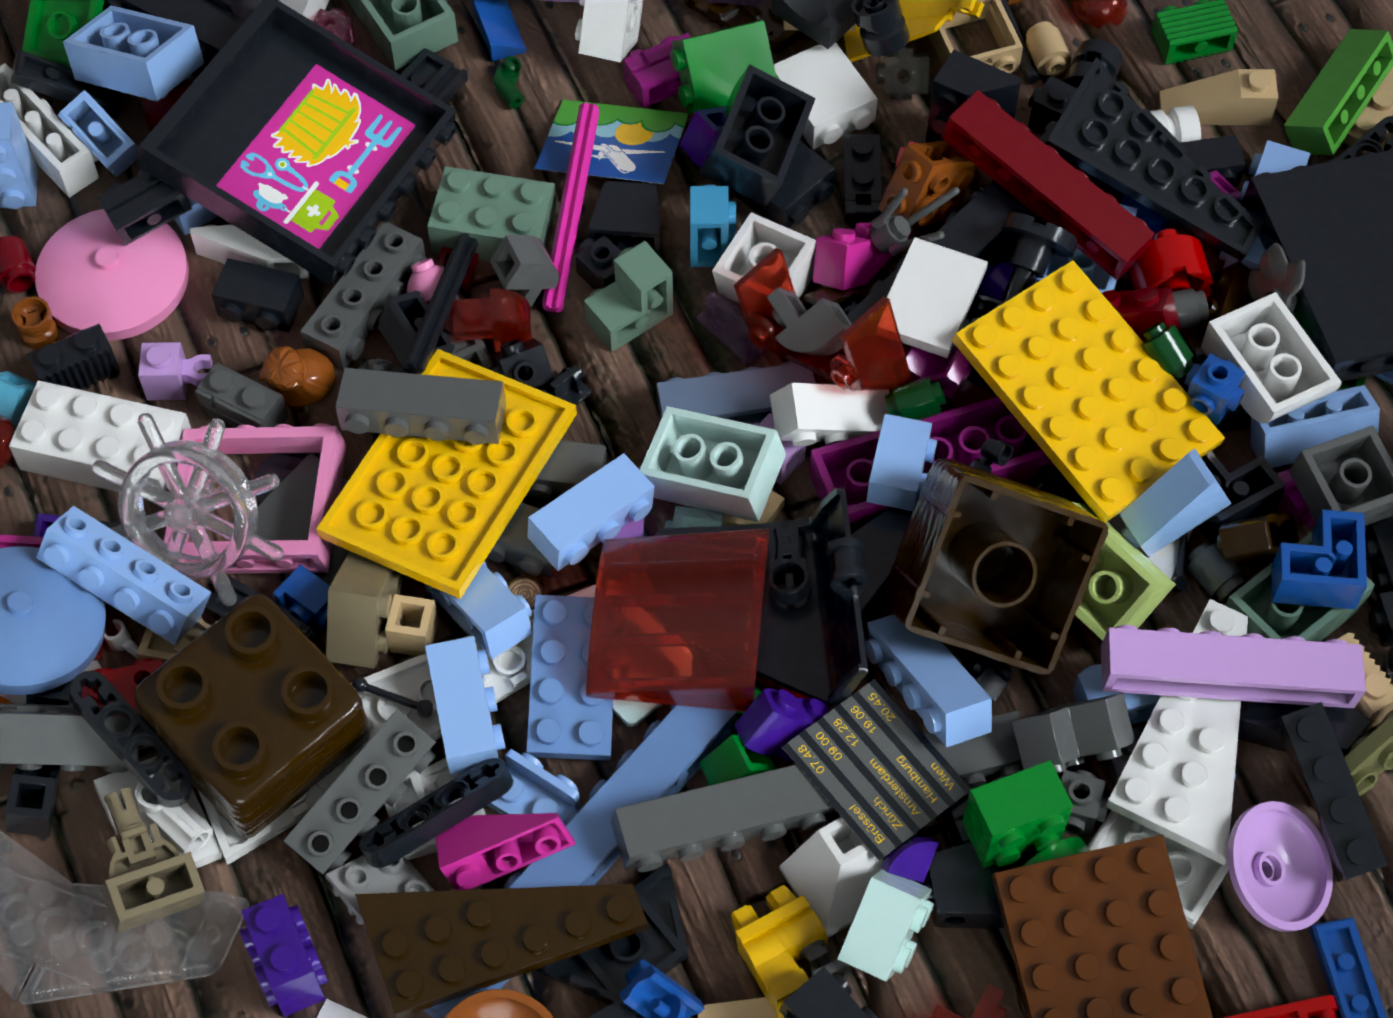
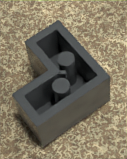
(1074, 731)

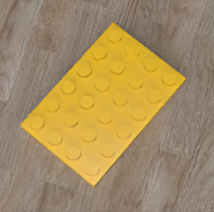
(1086, 389)
(446, 502)

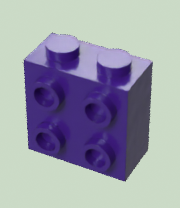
(283, 955)

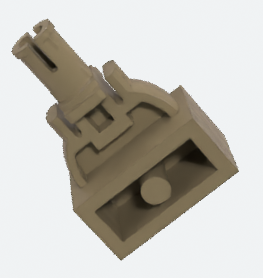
(147, 876)

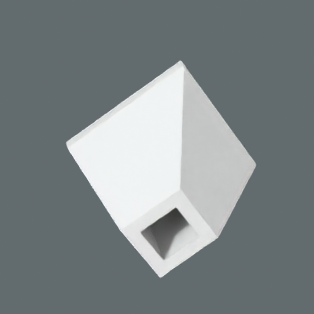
(832, 874)

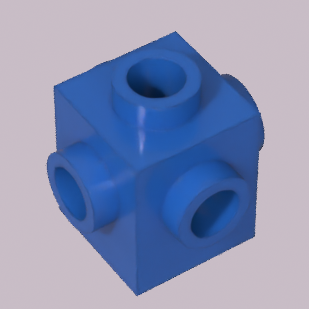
(1215, 387)

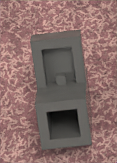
(524, 266)
(809, 331)

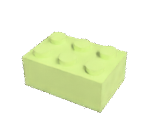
(1121, 585)

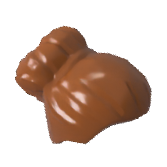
(298, 374)

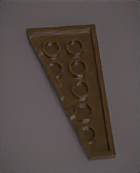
(465, 940)

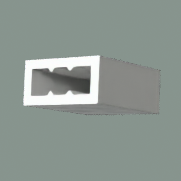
(841, 94)

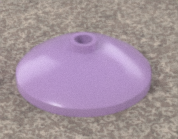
(1280, 866)

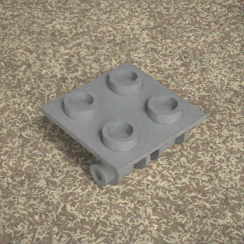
(361, 878)

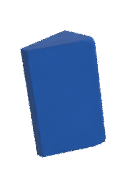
(498, 28)

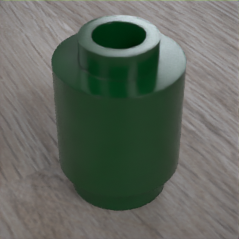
(1168, 349)
(916, 399)

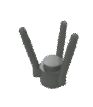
(892, 232)

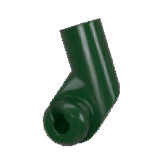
(506, 79)

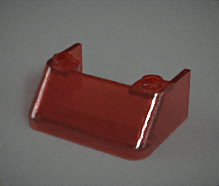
(871, 346)

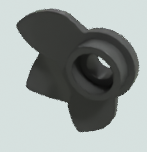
(1277, 276)

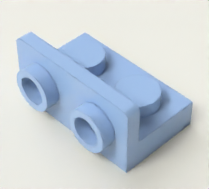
(536, 789)

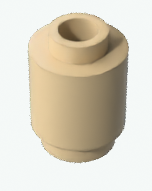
(1047, 49)

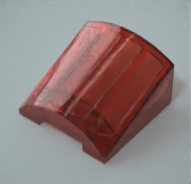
(679, 619)

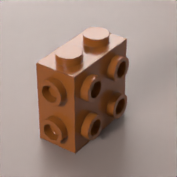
(928, 173)

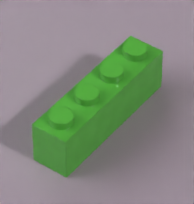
(1341, 92)

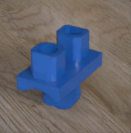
(657, 995)

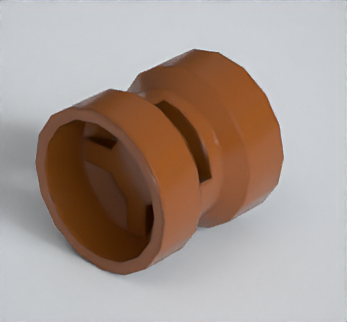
(34, 322)

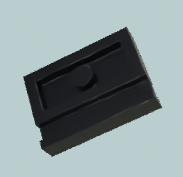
(435, 75)

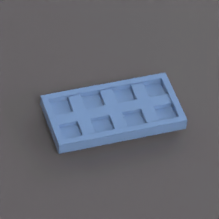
(560, 715)

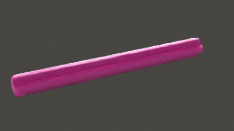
(571, 203)

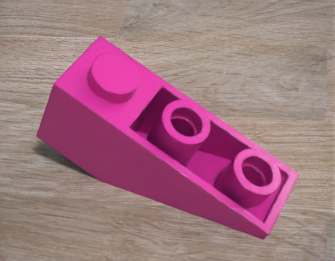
(848, 257)
(498, 844)

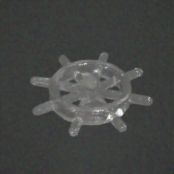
(191, 507)

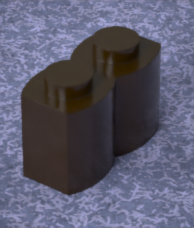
(1256, 536)

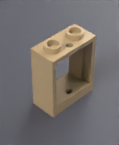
(1010, 47)

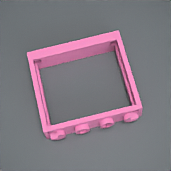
(283, 438)

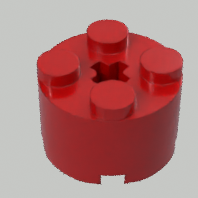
(1172, 263)

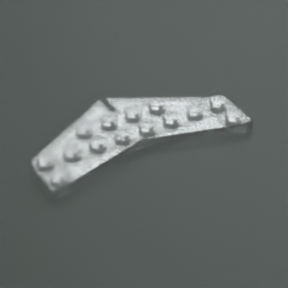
(74, 944)

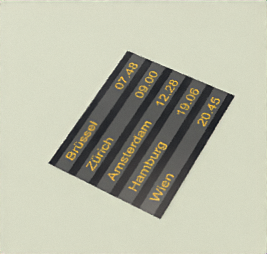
(876, 769)

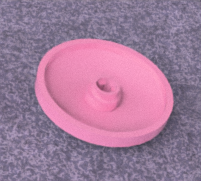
(98, 279)

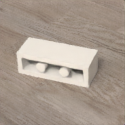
(825, 413)

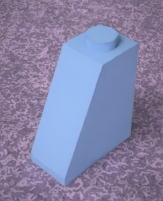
(1173, 505)

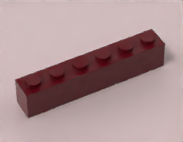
(1047, 184)

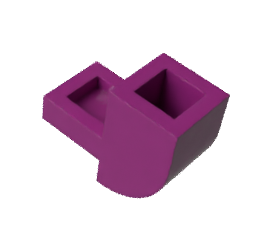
(948, 371)

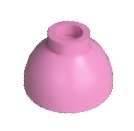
(424, 278)

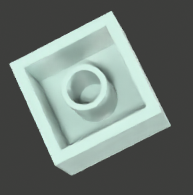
(885, 924)

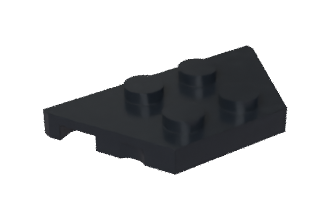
(664, 945)

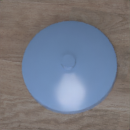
(46, 624)

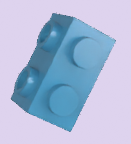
(710, 224)

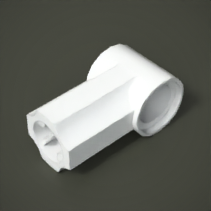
(178, 825)

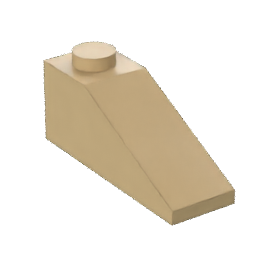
(1227, 98)

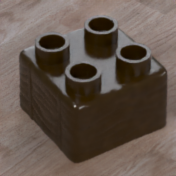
(993, 566)
(253, 713)

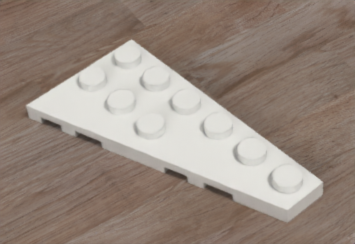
(1186, 761)

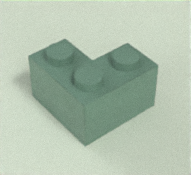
(634, 301)

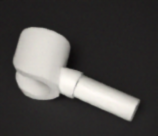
(122, 640)

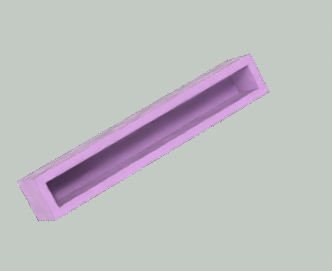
(1232, 667)

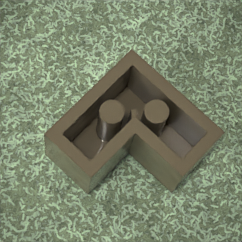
(357, 611)

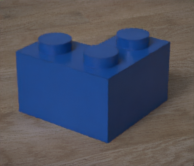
(1328, 570)

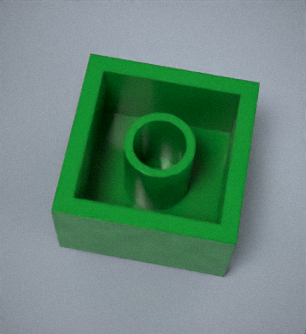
(1017, 815)

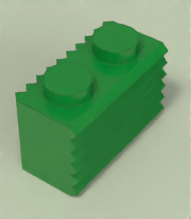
(1194, 30)

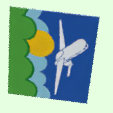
(627, 142)

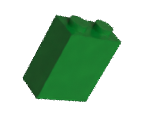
(715, 62)

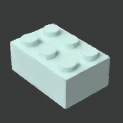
(713, 463)

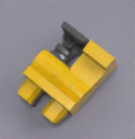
(778, 939)

